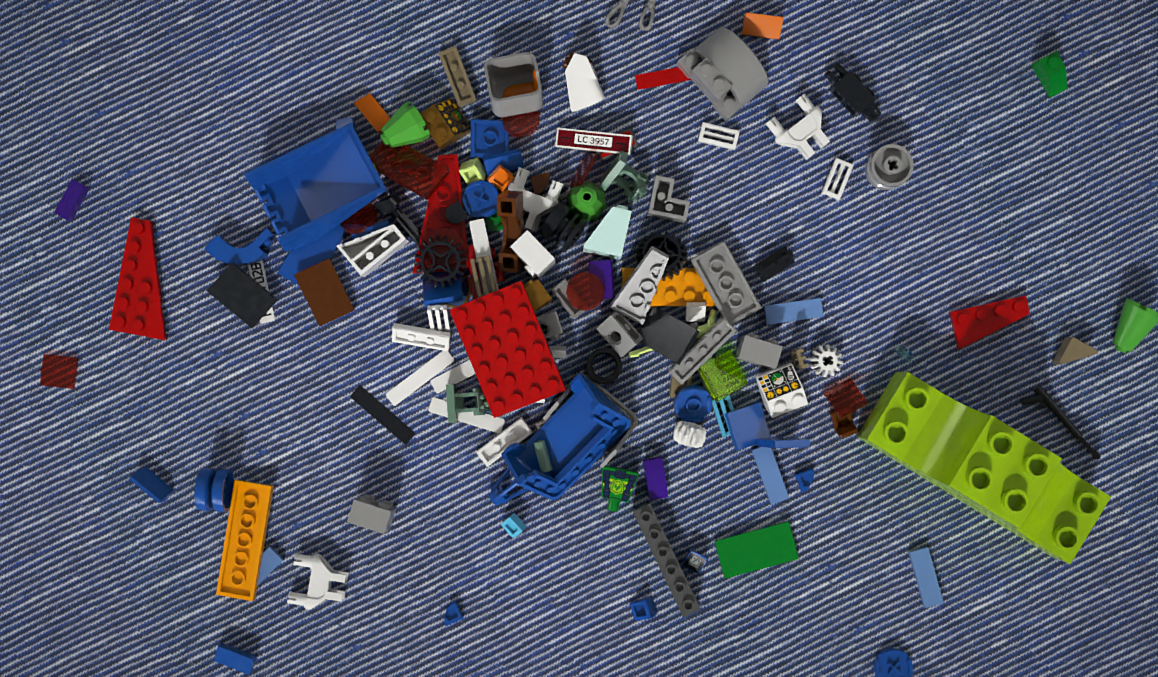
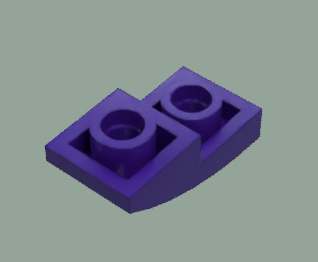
(655, 478)

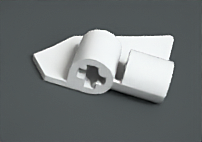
(582, 83)

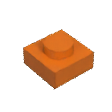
(500, 177)

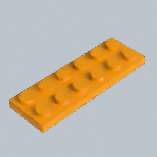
(679, 290)
(244, 540)

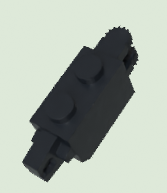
(853, 93)

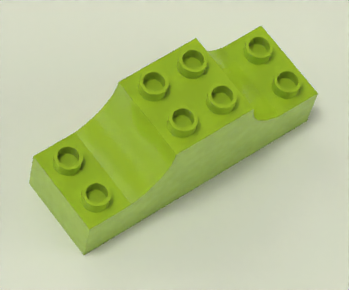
(984, 465)

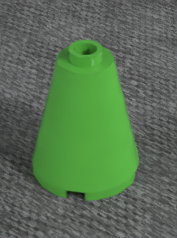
(1133, 325)

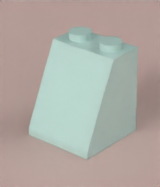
(610, 234)

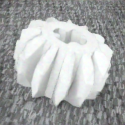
(826, 368)
(689, 434)

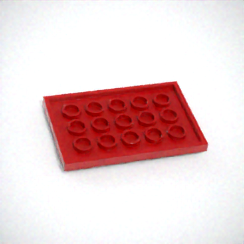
(508, 349)

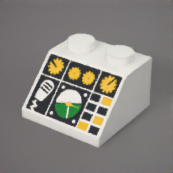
(781, 390)

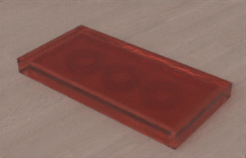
(409, 168)

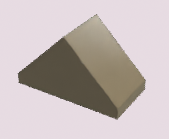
(1072, 350)

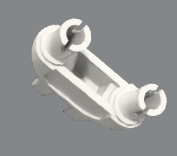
(806, 128)
(533, 203)
(320, 582)

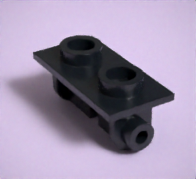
(774, 264)

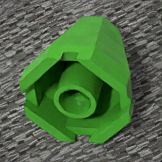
(404, 127)
(589, 208)

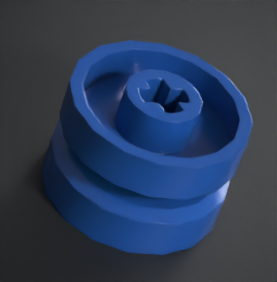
(214, 489)

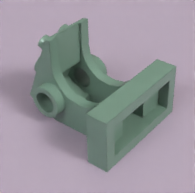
(614, 174)
(455, 402)

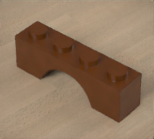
(512, 216)

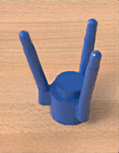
(500, 494)

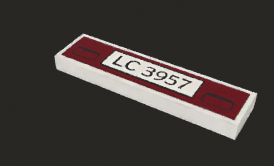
(593, 141)

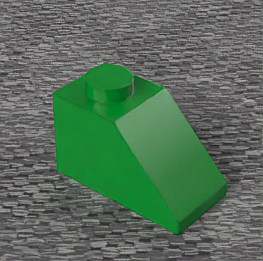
(1051, 74)

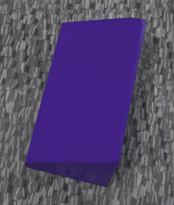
(71, 200)
(604, 270)

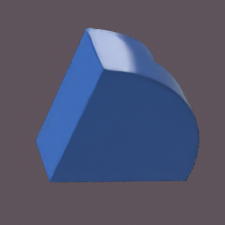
(804, 479)
(453, 613)

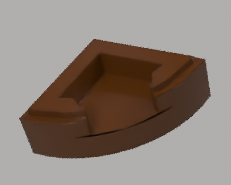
(540, 182)

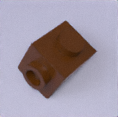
(842, 426)

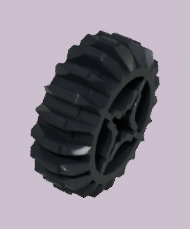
(675, 261)
(428, 272)

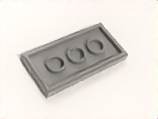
(725, 283)

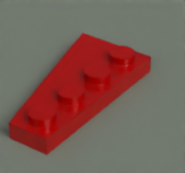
(981, 320)

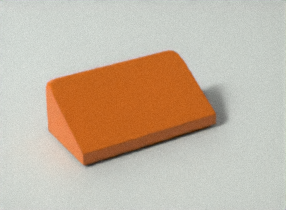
(762, 25)
(373, 112)

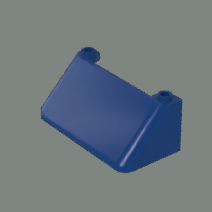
(573, 438)

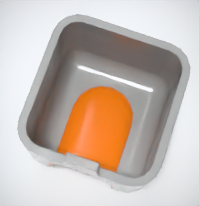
(513, 84)

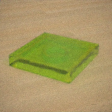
(722, 375)

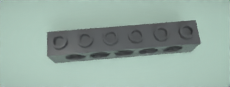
(666, 559)

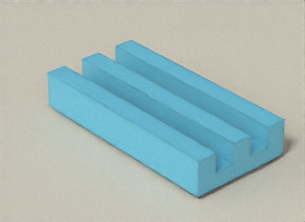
(731, 408)

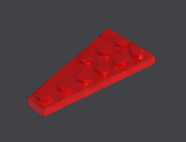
(444, 196)
(138, 292)

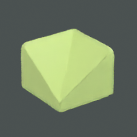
(472, 171)

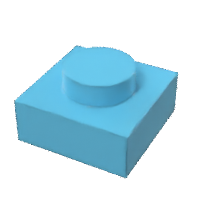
(513, 525)

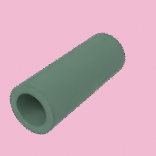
(543, 456)

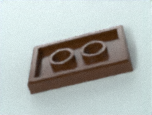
(324, 292)

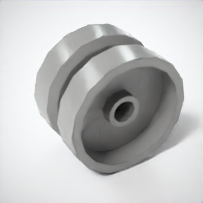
(878, 165)

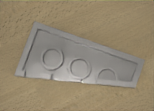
(637, 292)

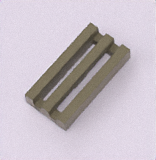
(476, 278)
(799, 358)

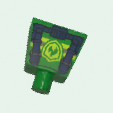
(617, 485)

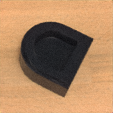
(455, 214)

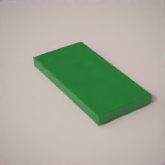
(756, 549)

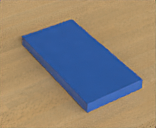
(311, 254)

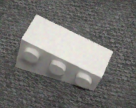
(373, 249)
(533, 254)

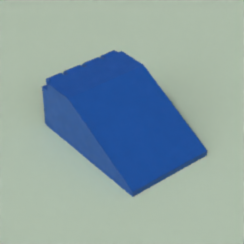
(316, 186)

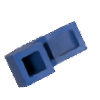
(245, 256)

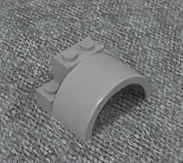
(725, 67)

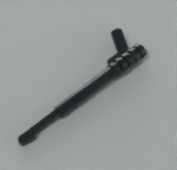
(1048, 402)

